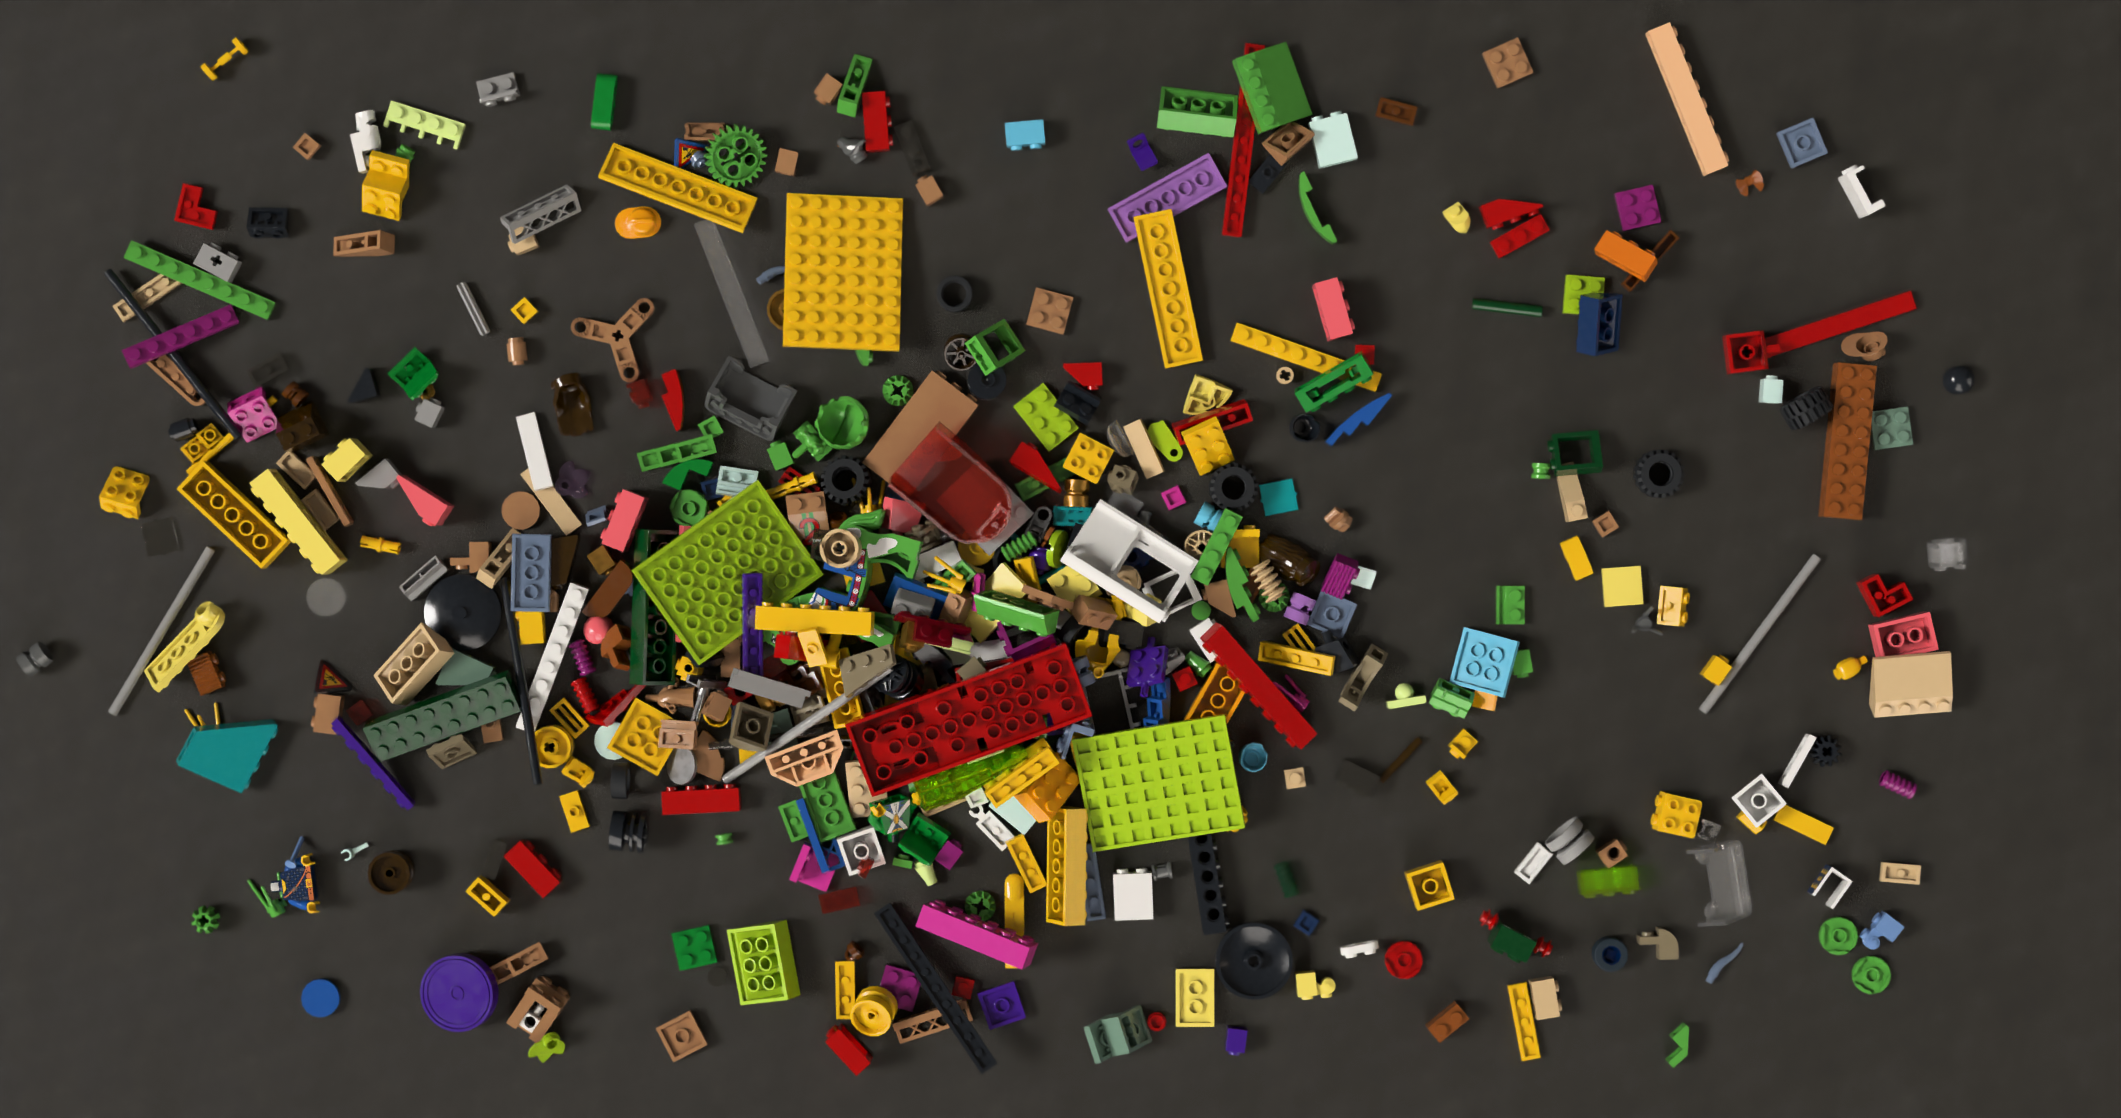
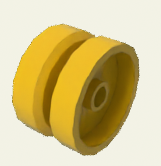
(563, 744)
(873, 1011)

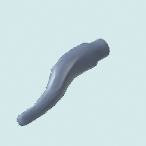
(770, 273)
(1717, 967)

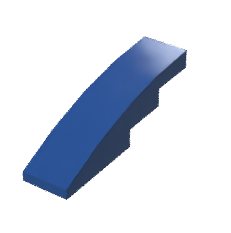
(1364, 415)
(1158, 704)

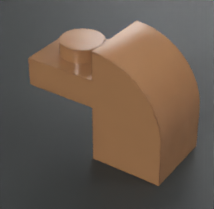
(478, 555)

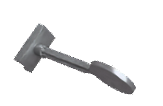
(683, 762)

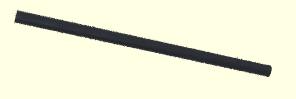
(174, 356)
(521, 683)

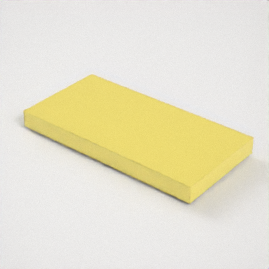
(1003, 581)

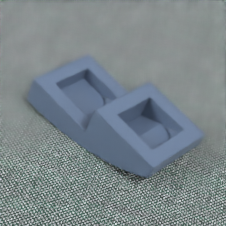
(596, 516)

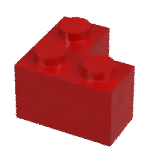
(1882, 599)

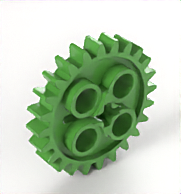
(727, 139)

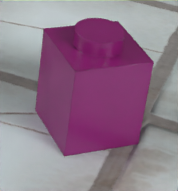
(949, 853)

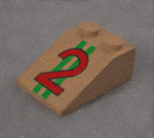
(807, 513)

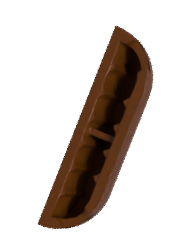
(610, 591)

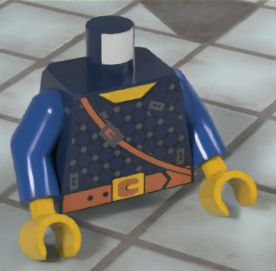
(299, 884)

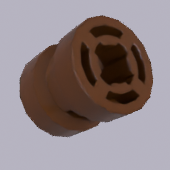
(295, 394)

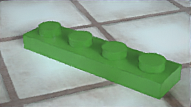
(1216, 546)

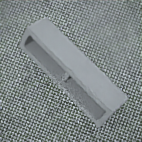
(423, 578)

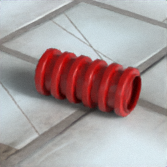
(586, 696)

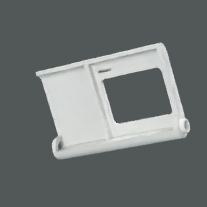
(1105, 546)

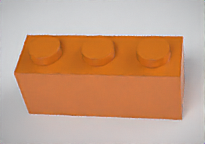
(1626, 255)

